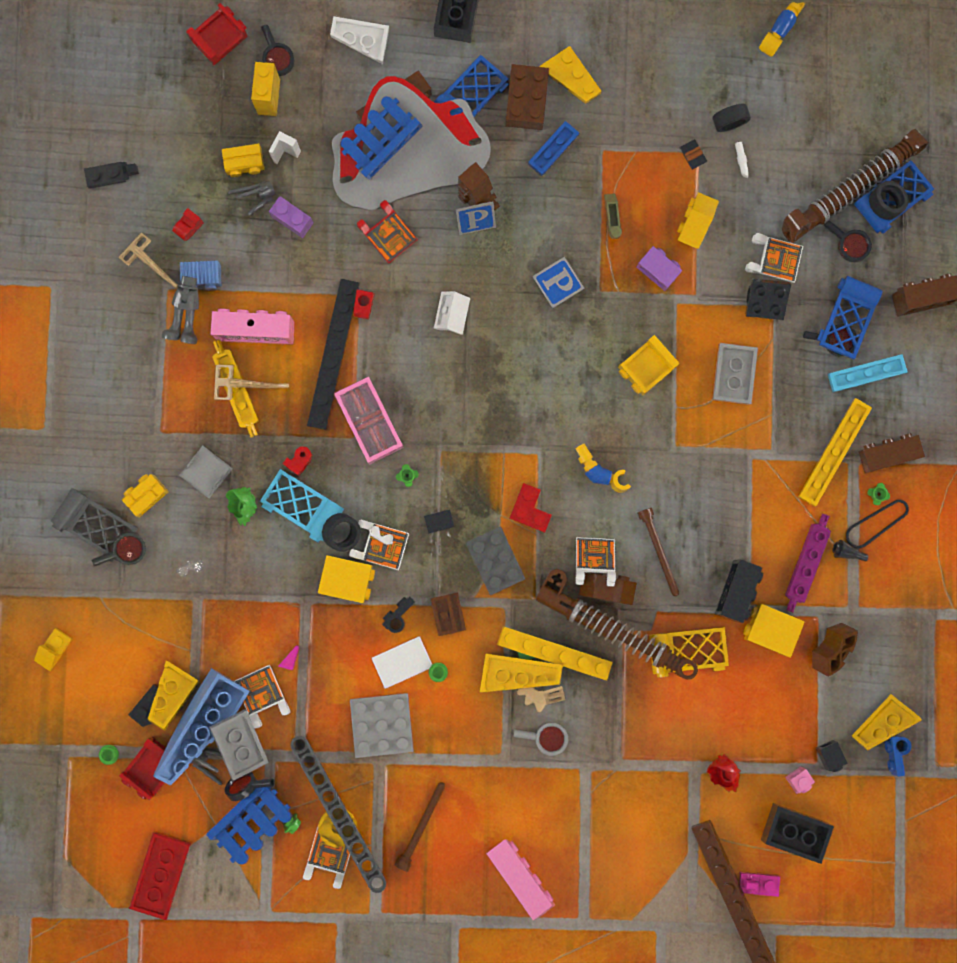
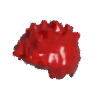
(725, 773)

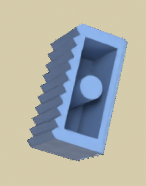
(207, 273)

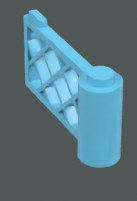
(322, 513)

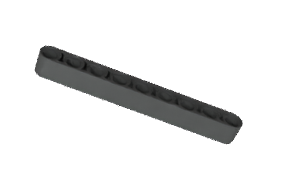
(350, 840)

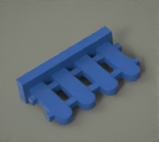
(390, 134)
(240, 825)

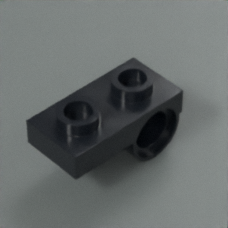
(403, 605)

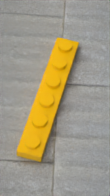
(835, 452)
(554, 653)

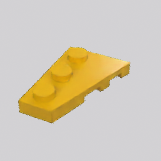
(172, 693)

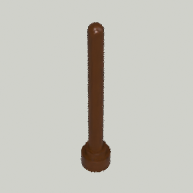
(647, 516)
(404, 861)

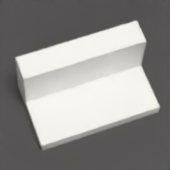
(284, 143)
(452, 312)

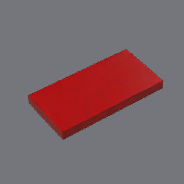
(160, 875)

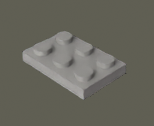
(735, 373)
(238, 744)

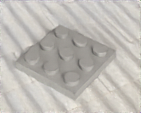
(381, 725)

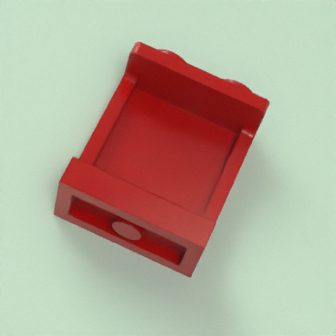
(218, 34)
(142, 768)

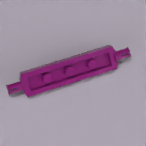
(808, 563)

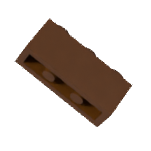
(891, 453)

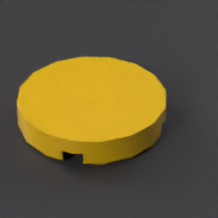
(328, 831)

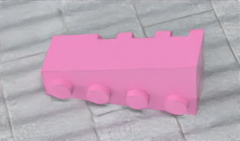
(520, 879)

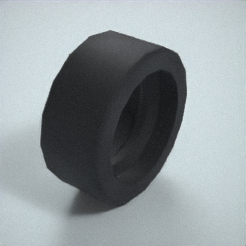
(731, 117)
(879, 207)
(350, 541)

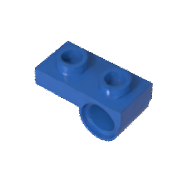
(895, 763)

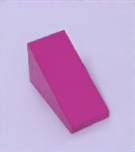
(289, 661)

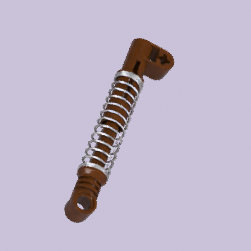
(819, 212)
(610, 628)

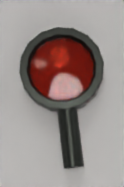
(127, 549)

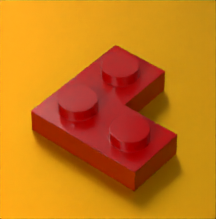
(524, 510)

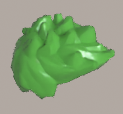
(241, 504)

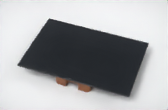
(693, 154)
(439, 521)

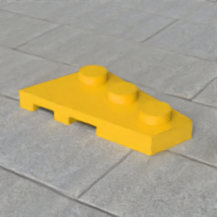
(572, 74)
(885, 723)

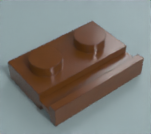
(448, 614)

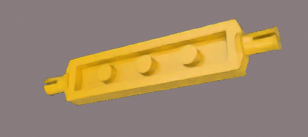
(240, 400)

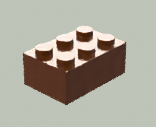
(527, 97)
(925, 295)

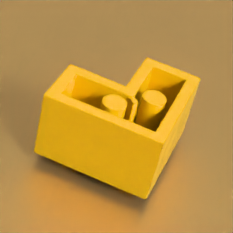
(699, 217)

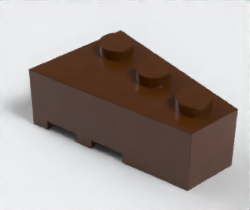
(475, 187)

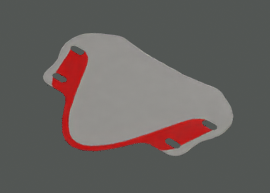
(425, 162)

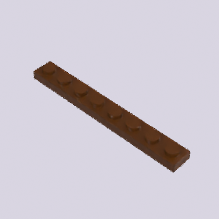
(732, 893)

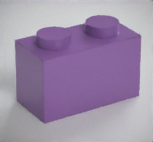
(291, 217)
(659, 268)

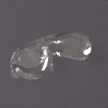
(195, 565)

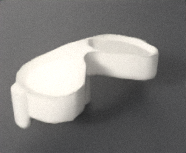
(375, 532)

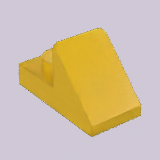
(52, 650)

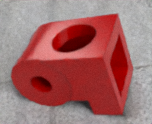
(187, 225)
(363, 304)
(300, 461)

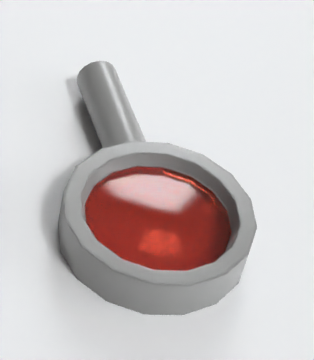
(550, 738)

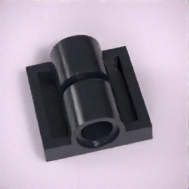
(767, 299)

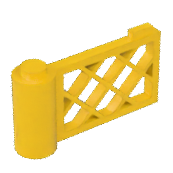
(667, 638)

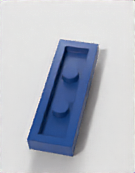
(553, 148)

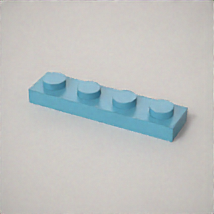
(867, 373)

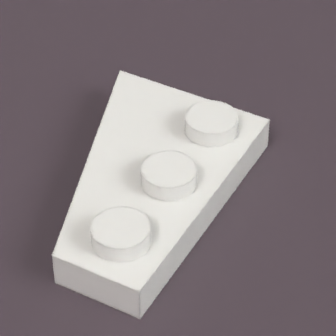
(361, 36)

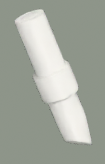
(741, 158)

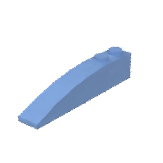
(212, 703)

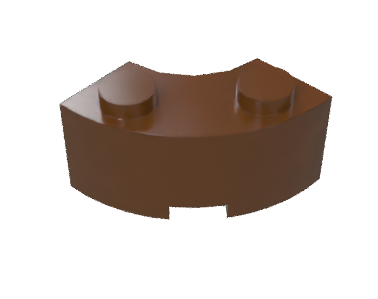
(596, 587)
(834, 649)

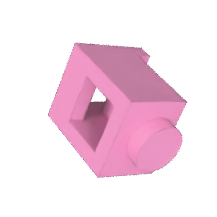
(800, 780)

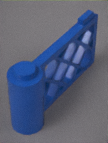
(497, 88)
(880, 224)
(855, 293)

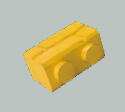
(243, 160)
(144, 495)

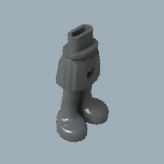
(186, 299)

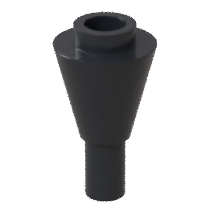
(844, 550)

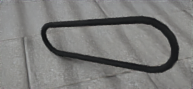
(881, 532)

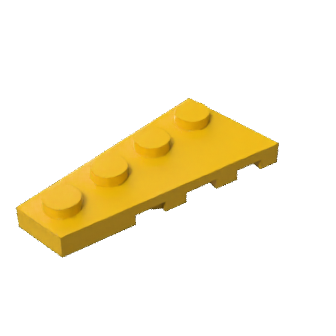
(514, 673)

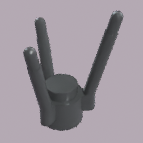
(264, 190)
(202, 761)

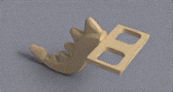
(138, 252)
(236, 383)
(542, 697)

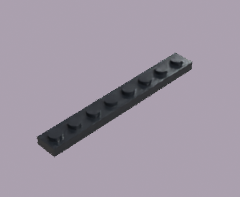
(333, 354)

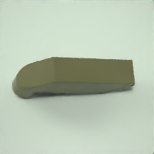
(612, 216)

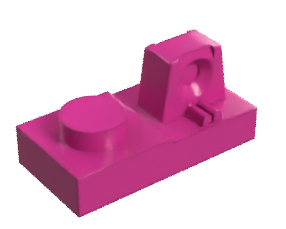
(759, 883)

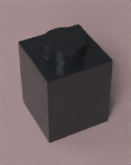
(831, 756)

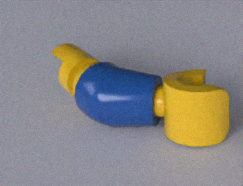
(781, 28)
(597, 473)

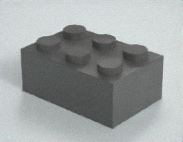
(495, 560)

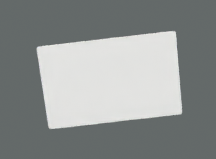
(402, 662)

